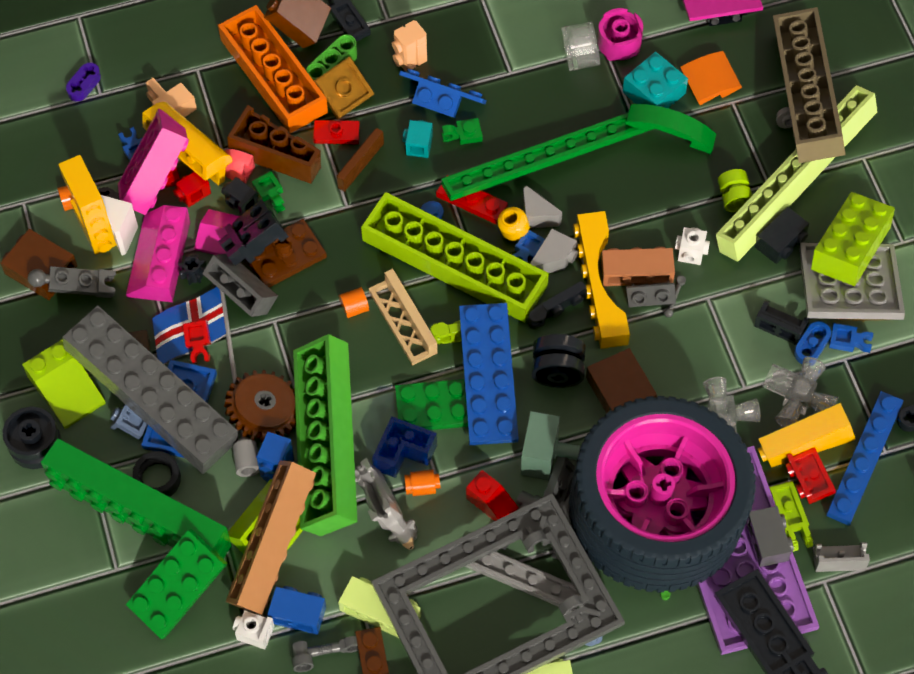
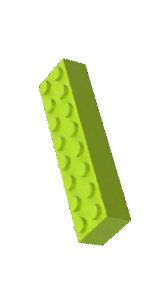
(454, 256)

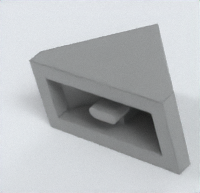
(540, 211)

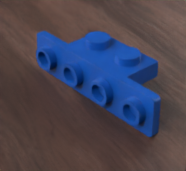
(438, 97)

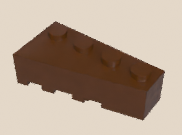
(274, 146)

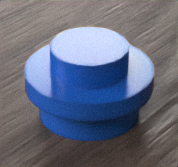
(433, 208)

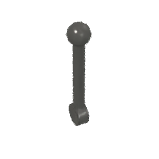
(680, 282)

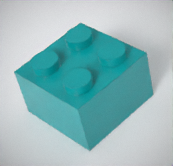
(655, 83)

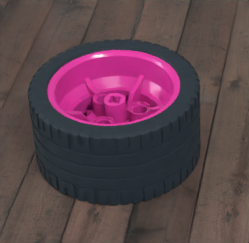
(687, 439)

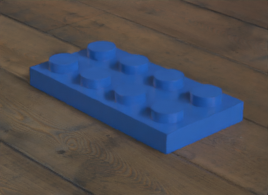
(201, 381)

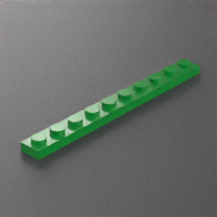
(538, 157)

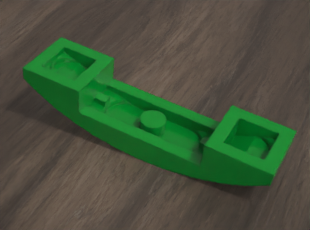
(672, 122)

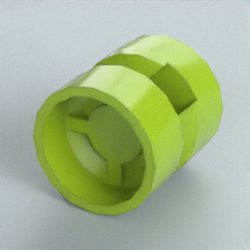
(734, 189)

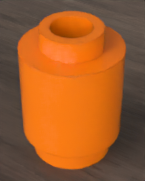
(422, 482)

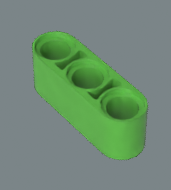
(333, 54)

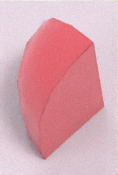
(241, 165)

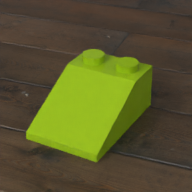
(63, 384)

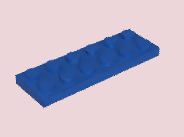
(488, 374)

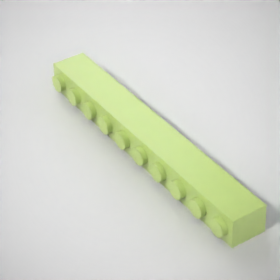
(790, 181)

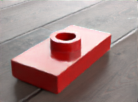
(336, 132)

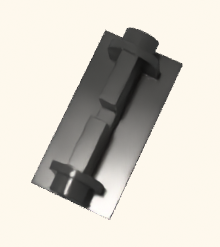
(651, 294)

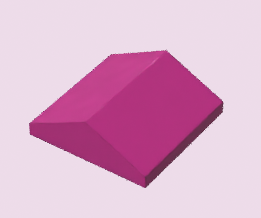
(212, 230)

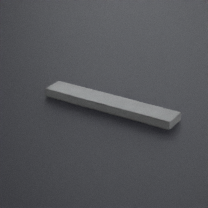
(524, 578)

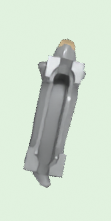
(384, 506)

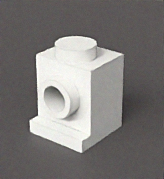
(257, 636)

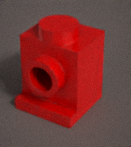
(191, 189)

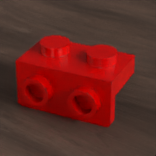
(811, 476)

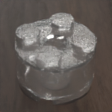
(580, 46)

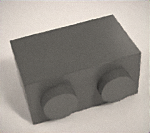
(769, 536)

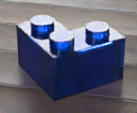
(402, 441)

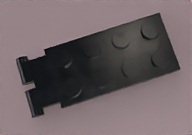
(766, 627)

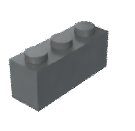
(240, 285)

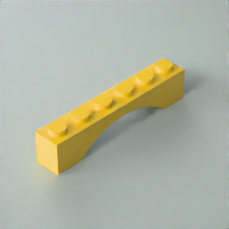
(610, 320)

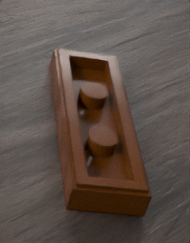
(360, 159)

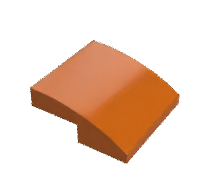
(711, 77)

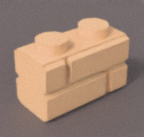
(410, 46)

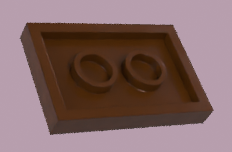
(290, 256)

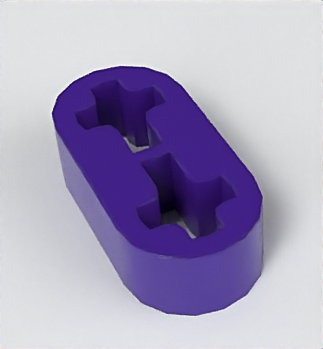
(82, 81)

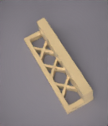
(410, 312)

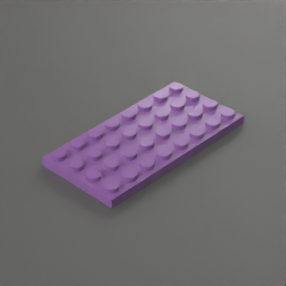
(781, 577)

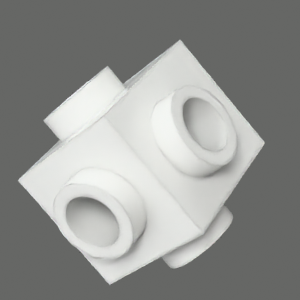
(692, 245)

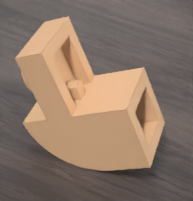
(177, 97)

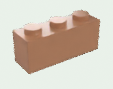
(637, 266)

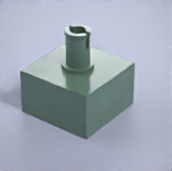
(543, 446)

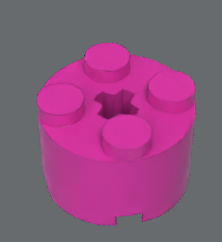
(620, 34)

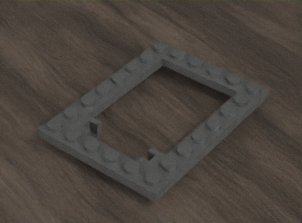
(534, 523)

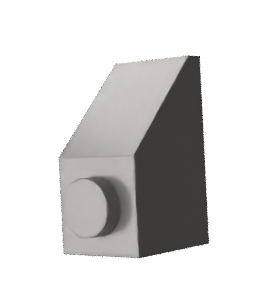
(555, 252)

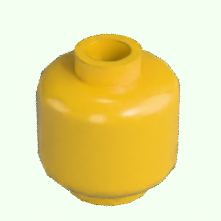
(513, 223)

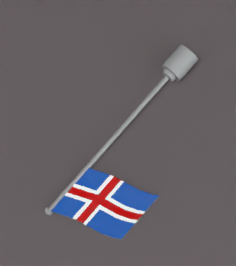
(171, 345)

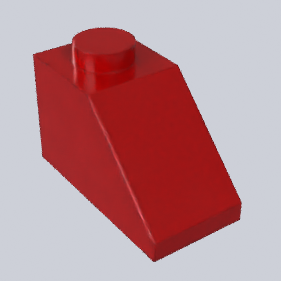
(490, 496)

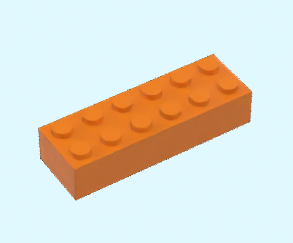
(273, 69)

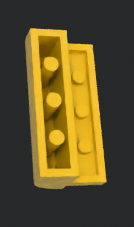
(201, 152)

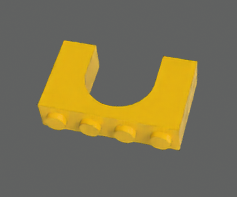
(88, 204)

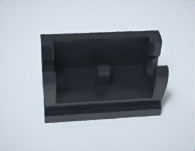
(780, 323)

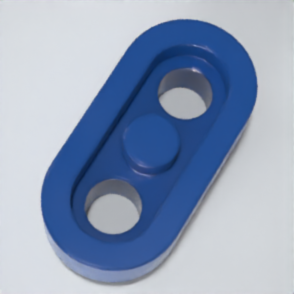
(811, 344)

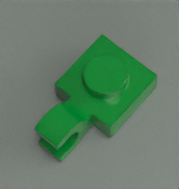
(466, 131)
(269, 189)

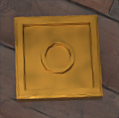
(344, 87)

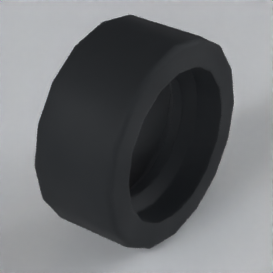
(159, 457)

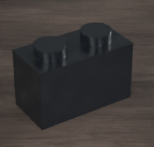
(782, 235)

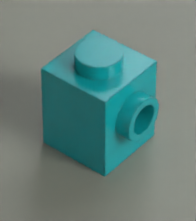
(418, 138)

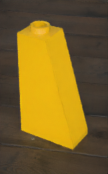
(819, 430)

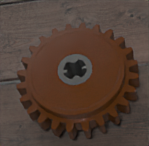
(261, 405)

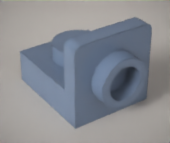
(128, 421)

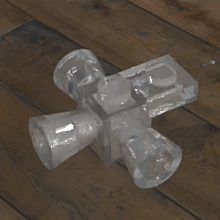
(798, 390)
(725, 405)

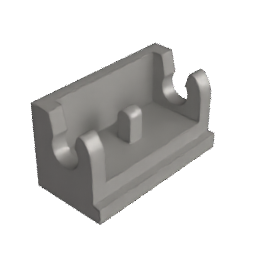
(840, 558)

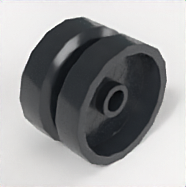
(558, 360)
(30, 436)

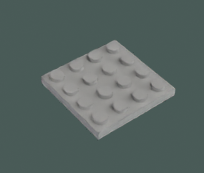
(874, 296)

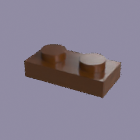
(372, 651)

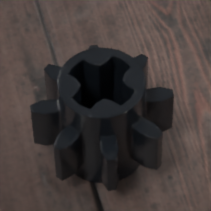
(192, 269)

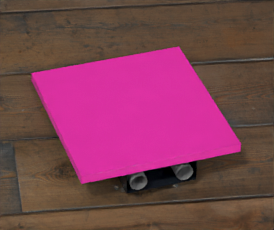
(720, 11)

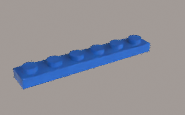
(864, 458)

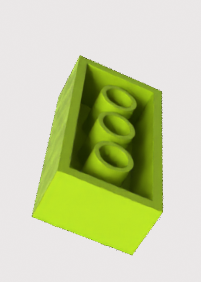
(852, 238)

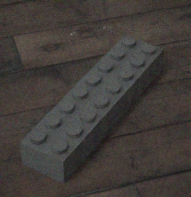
(150, 389)

